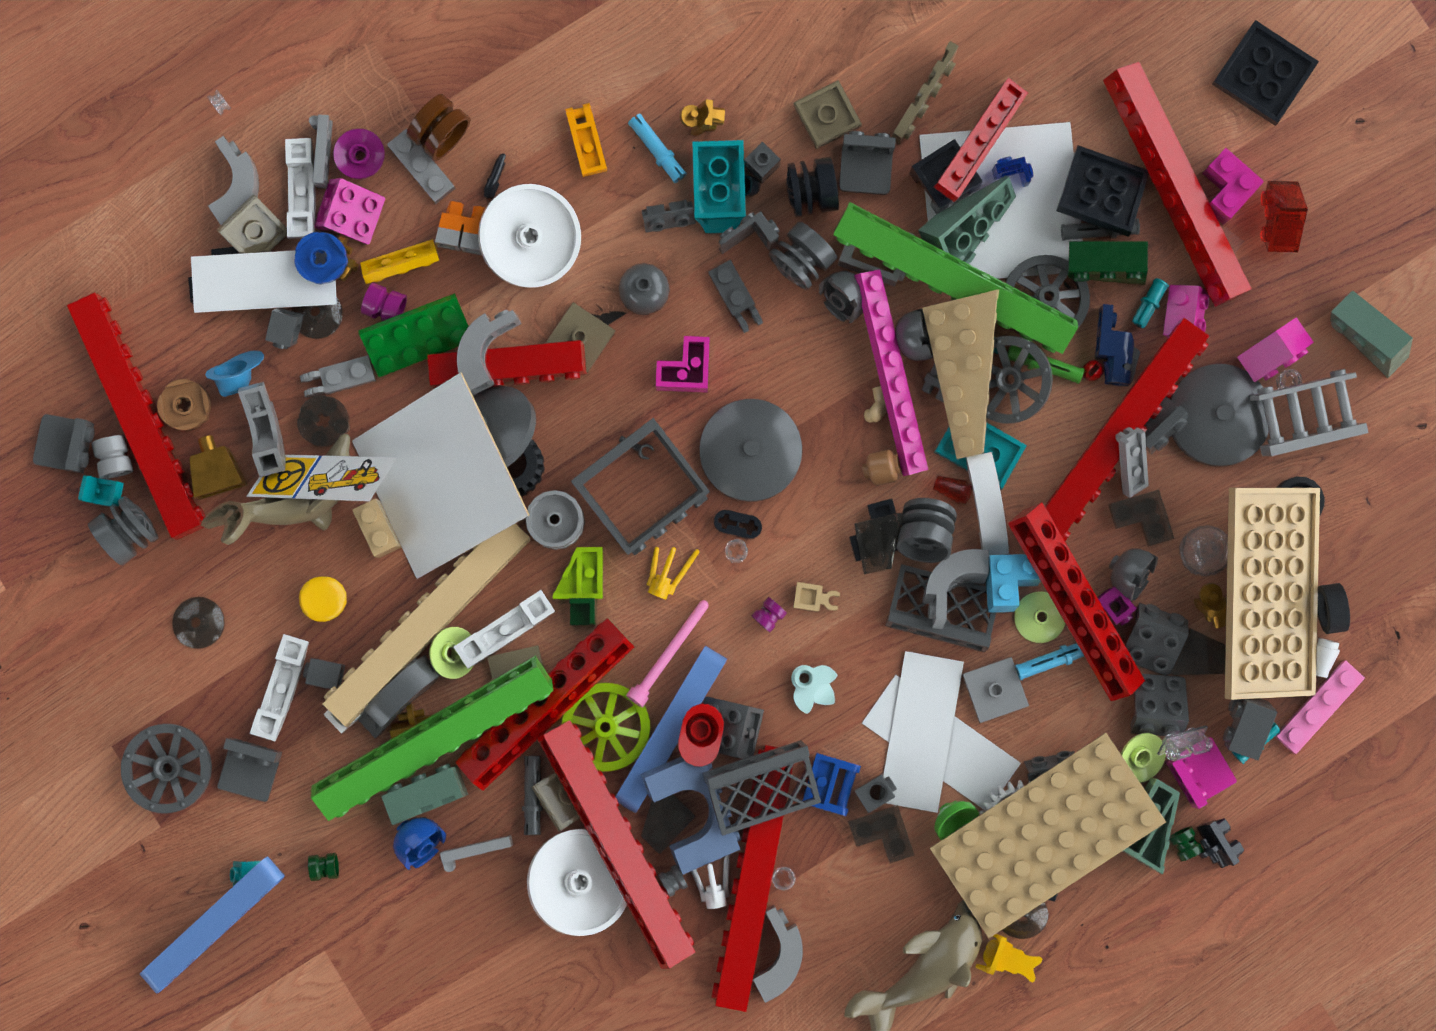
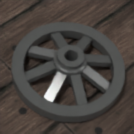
(1040, 261)
(1019, 377)
(159, 768)

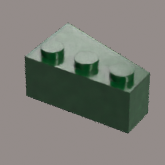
(1109, 261)

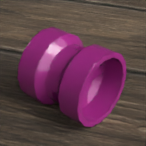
(765, 619)

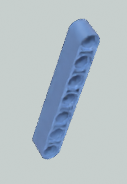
(668, 730)
(212, 925)

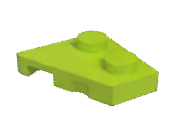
(583, 575)

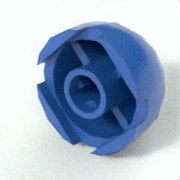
(417, 841)

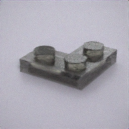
(1147, 510)
(888, 827)

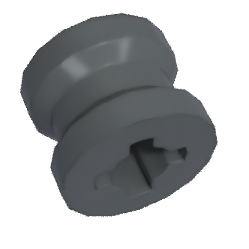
(672, 880)

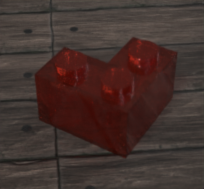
(1284, 215)

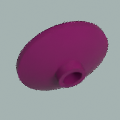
(350, 145)

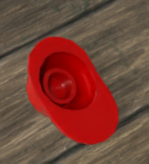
(700, 735)

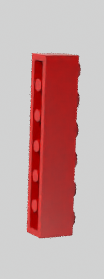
(518, 363)

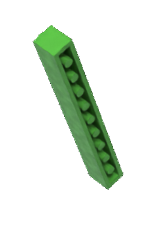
(953, 276)
(432, 738)

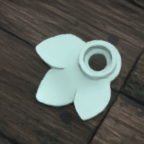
(816, 689)

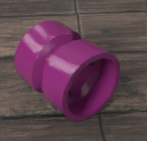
(381, 303)

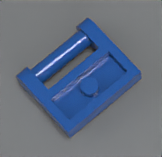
(825, 774)

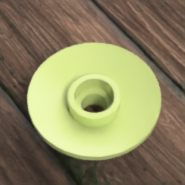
(1028, 624)
(452, 666)
(1142, 756)

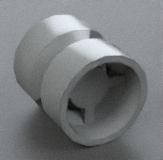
(112, 458)

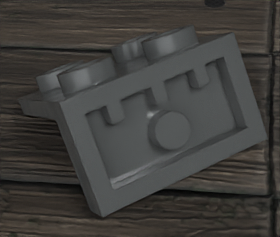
(740, 727)
(249, 769)

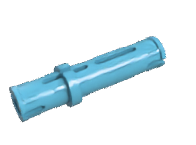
(662, 155)
(1064, 655)

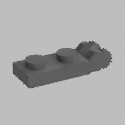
(734, 293)

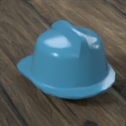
(234, 372)

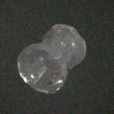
(728, 553)

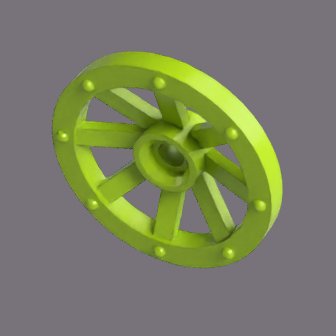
(615, 729)

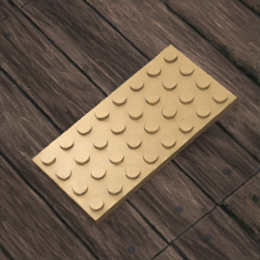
(1272, 592)
(1047, 835)

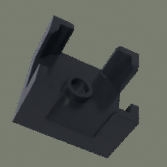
(930, 170)

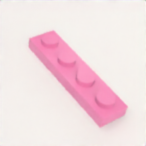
(1319, 707)

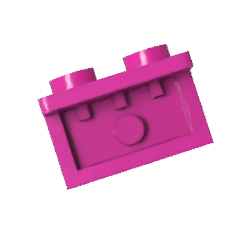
(1186, 303)

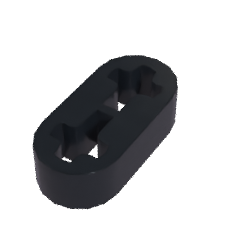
(736, 530)

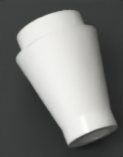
(1326, 655)

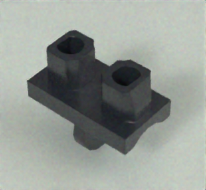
(1216, 844)

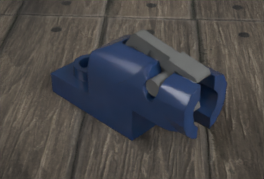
(1116, 348)

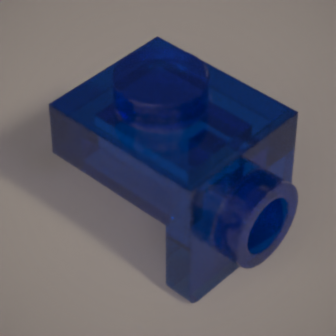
(1009, 167)

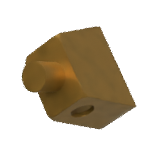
(214, 470)

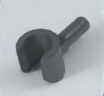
(637, 447)

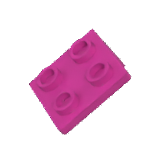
(349, 210)
(1202, 775)

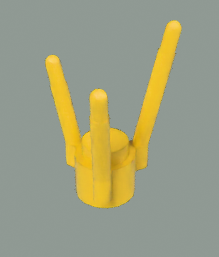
(661, 584)

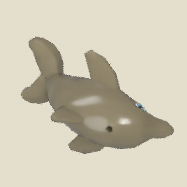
(274, 511)
(941, 967)

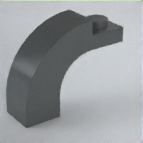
(398, 695)

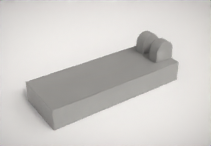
(322, 149)
(1133, 460)
(449, 856)

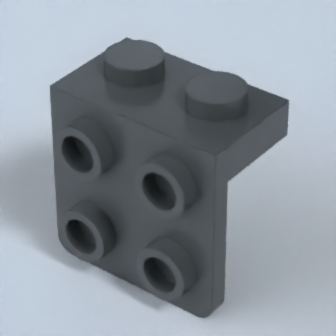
(866, 163)
(765, 229)
(1168, 421)
(63, 443)
(1157, 638)
(1160, 706)

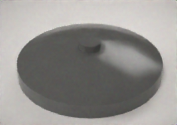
(508, 418)
(1222, 419)
(750, 450)

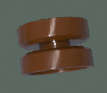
(438, 127)

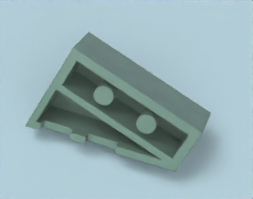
(1371, 333)
(424, 793)
(1153, 847)

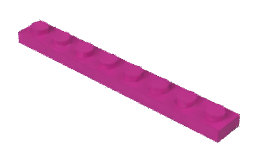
(891, 373)

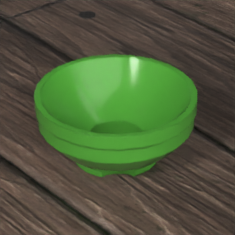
(954, 816)

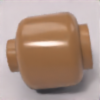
(882, 467)

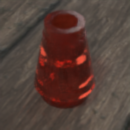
(954, 489)

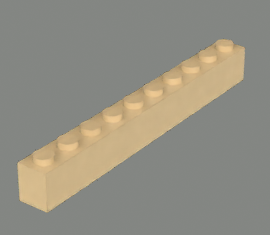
(423, 624)

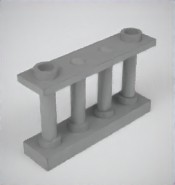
(1325, 432)

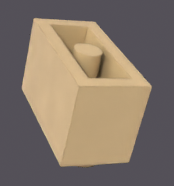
(376, 528)

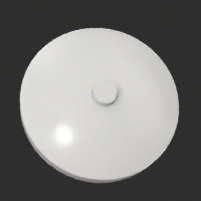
(529, 235)
(573, 886)

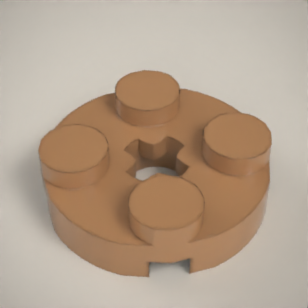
(170, 399)

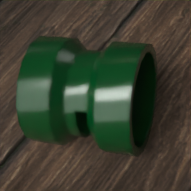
(1186, 844)
(323, 866)

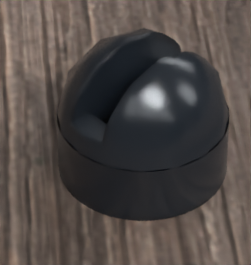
(752, 186)

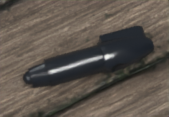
(492, 182)

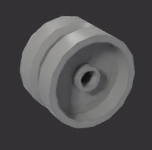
(555, 535)

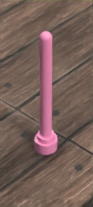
(640, 692)

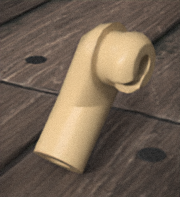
(878, 409)

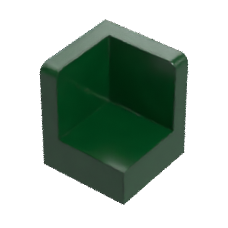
(583, 611)

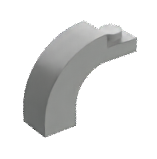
(244, 181)
(474, 346)
(265, 429)
(959, 568)
(784, 970)

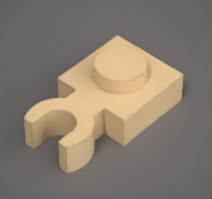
(811, 597)

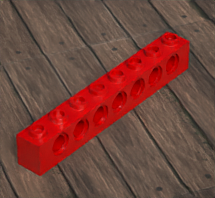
(1076, 602)
(539, 717)

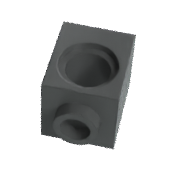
(762, 162)
(284, 328)
(323, 673)
(868, 801)

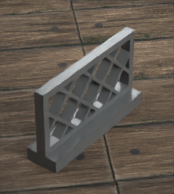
(922, 625)
(754, 766)

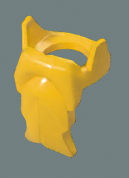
(1002, 956)

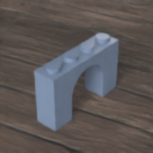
(708, 842)

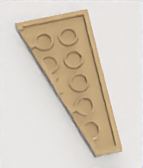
(963, 356)

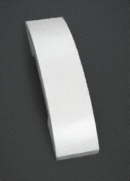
(300, 187)
(988, 503)
(504, 629)
(281, 688)

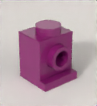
(1125, 606)

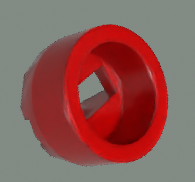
(1088, 366)

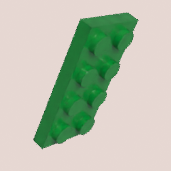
(414, 335)

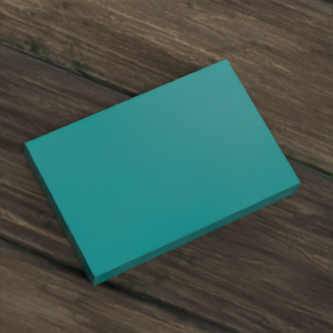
(1004, 448)

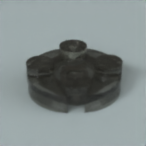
(309, 418)

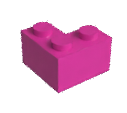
(1235, 182)
(1278, 348)
(687, 375)

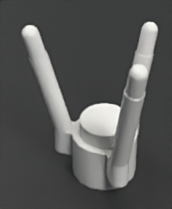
(714, 895)

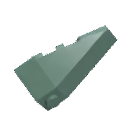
(966, 223)

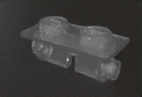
(1179, 745)

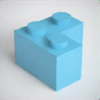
(1004, 578)

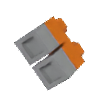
(457, 231)

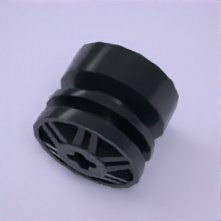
(812, 186)

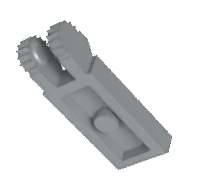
(340, 376)

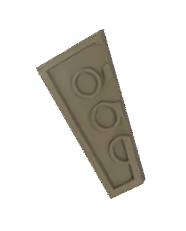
(928, 89)

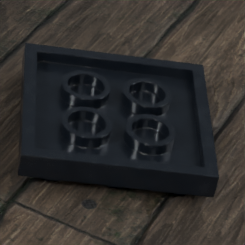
(1265, 72)
(1103, 191)

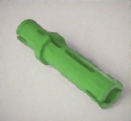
(1073, 373)

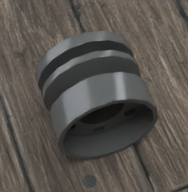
(798, 260)
(127, 527)
(927, 530)

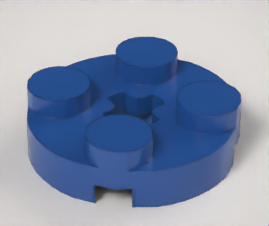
(335, 260)

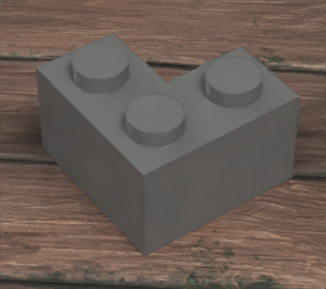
(1250, 726)

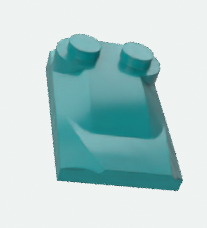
(719, 184)

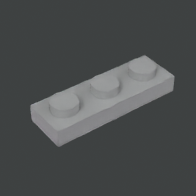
(421, 167)

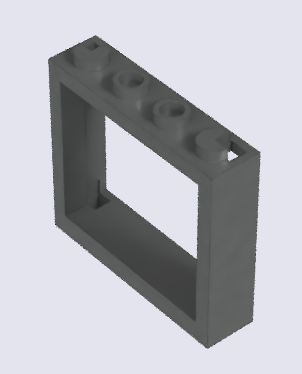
(675, 515)

